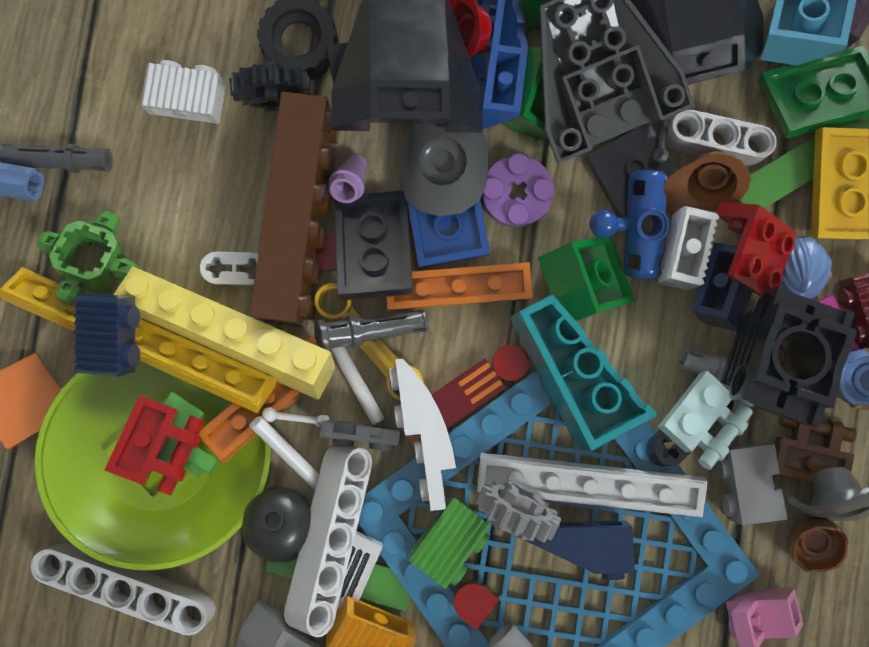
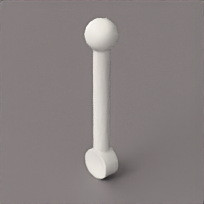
(270, 414)

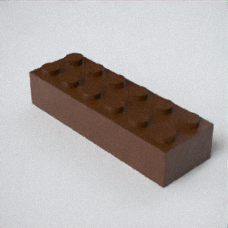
(294, 211)

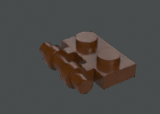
(802, 460)

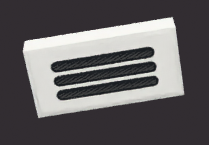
(360, 565)

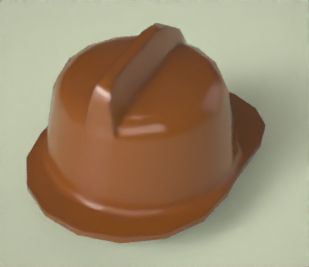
(707, 182)

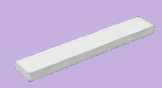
(598, 484)

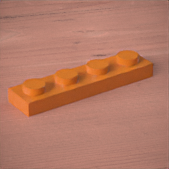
(466, 286)
(232, 429)

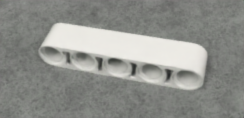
(330, 539)
(107, 592)

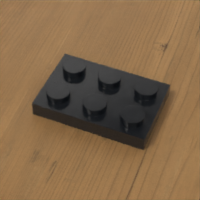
(373, 247)

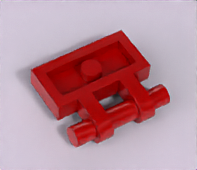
(143, 440)

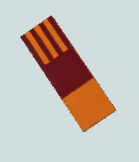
(465, 394)

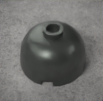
(277, 524)

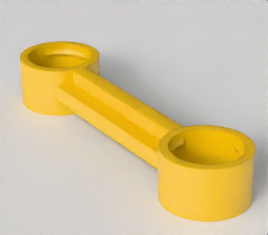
(375, 349)

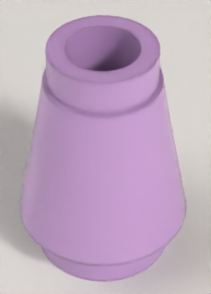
(349, 179)

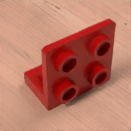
(762, 247)

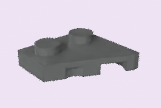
(348, 432)

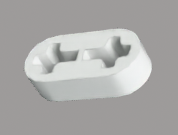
(229, 259)

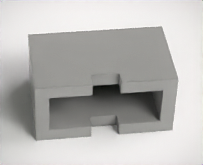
(750, 484)

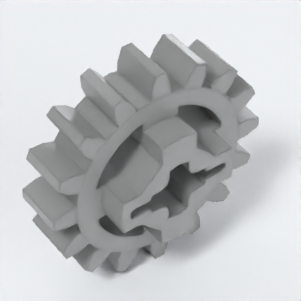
(518, 511)

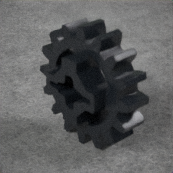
(263, 84)

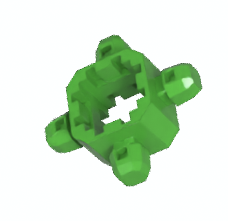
(63, 247)

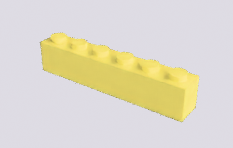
(230, 332)

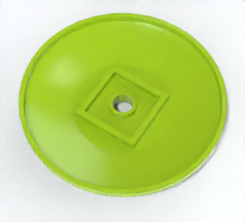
(122, 519)

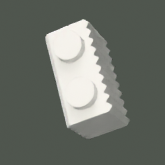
(183, 92)
(687, 248)

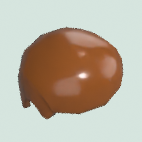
(817, 544)

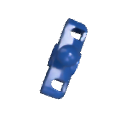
(649, 245)

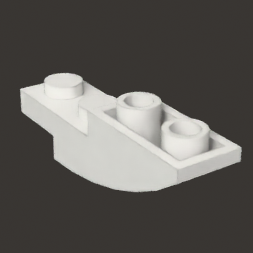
(422, 416)

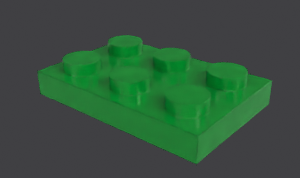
(819, 91)

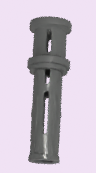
(355, 331)

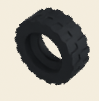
(288, 12)

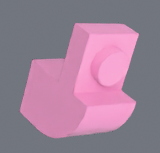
(764, 615)

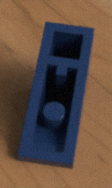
(595, 546)

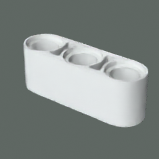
(734, 132)

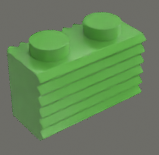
(449, 543)

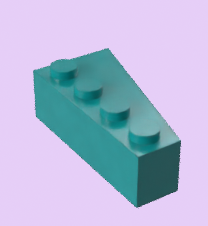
(580, 380)

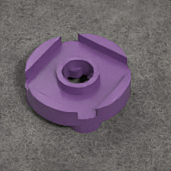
(538, 189)

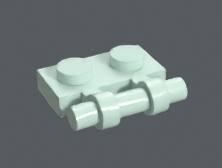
(696, 413)

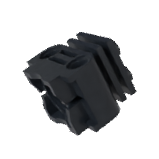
(816, 349)

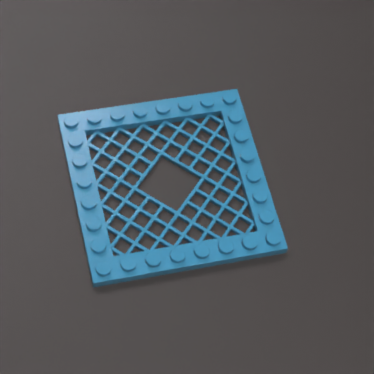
(670, 615)

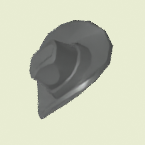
(443, 169)
(836, 496)

